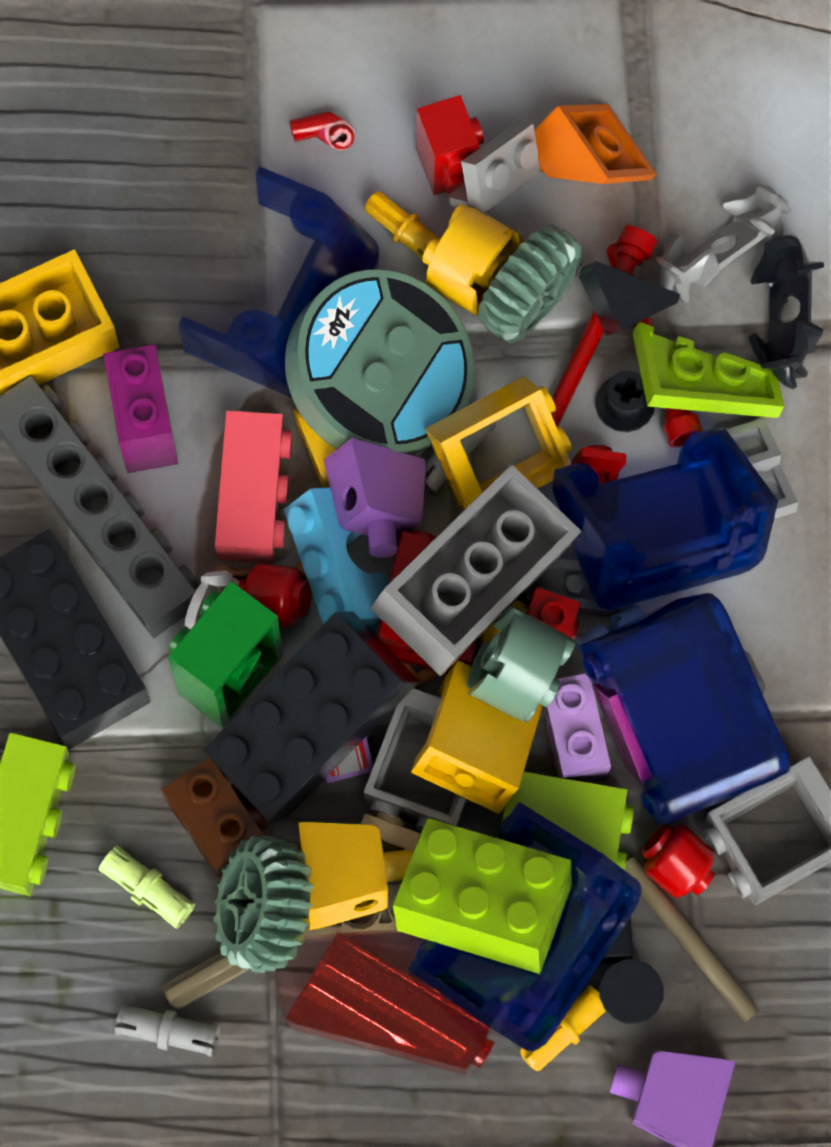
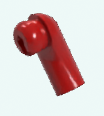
(325, 127)

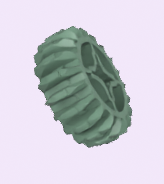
(530, 283)
(263, 904)

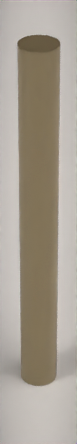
(692, 943)

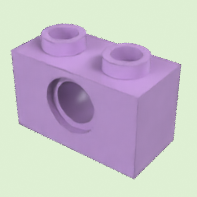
(576, 732)

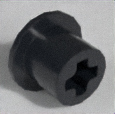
(623, 403)
(631, 991)

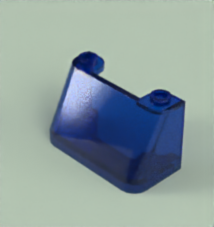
(668, 524)
(689, 705)
(529, 1004)

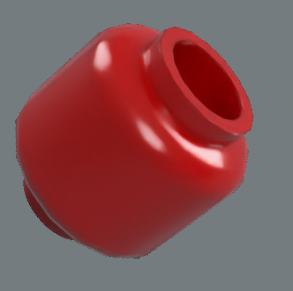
(279, 590)
(678, 861)

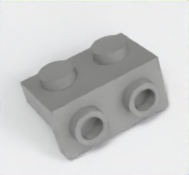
(498, 168)

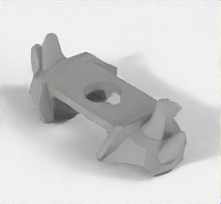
(753, 220)

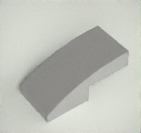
(761, 450)

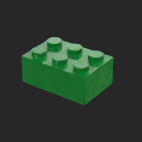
(225, 653)

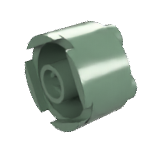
(519, 665)

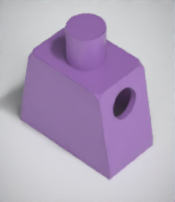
(376, 492)
(677, 1096)

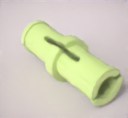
(147, 886)

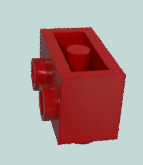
(445, 139)

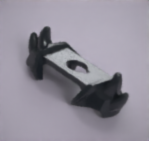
(787, 274)

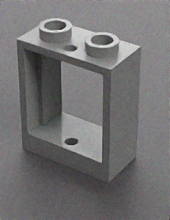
(420, 708)
(817, 800)

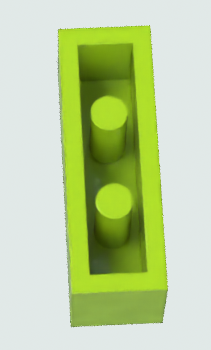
(30, 790)

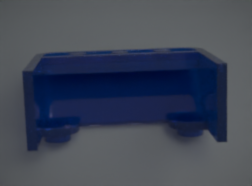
(258, 340)

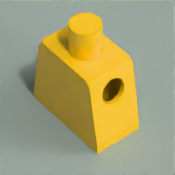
(348, 870)

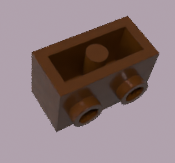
(212, 812)

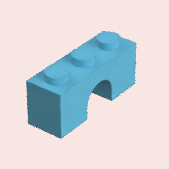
(323, 552)

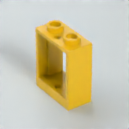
(538, 469)

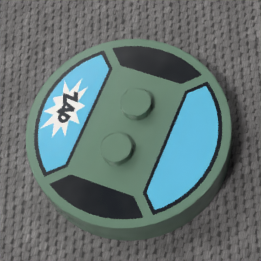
(378, 361)

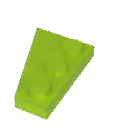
(694, 380)

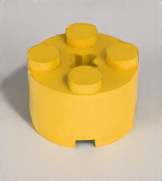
(469, 256)

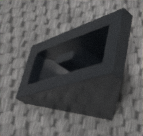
(621, 297)

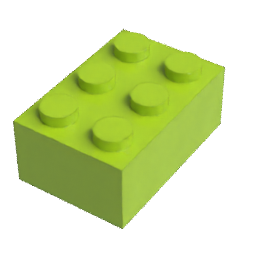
(483, 895)

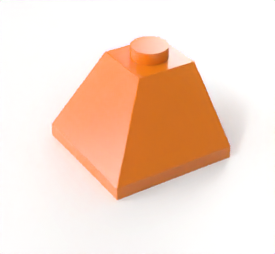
(589, 146)

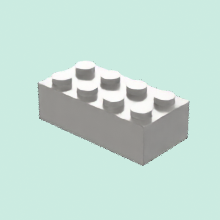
(475, 569)

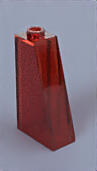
(385, 1010)

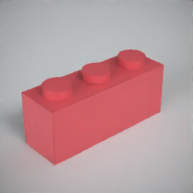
(252, 487)

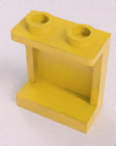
(474, 745)

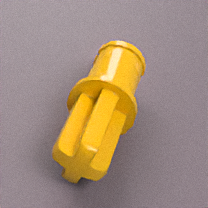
(404, 226)
(581, 1015)

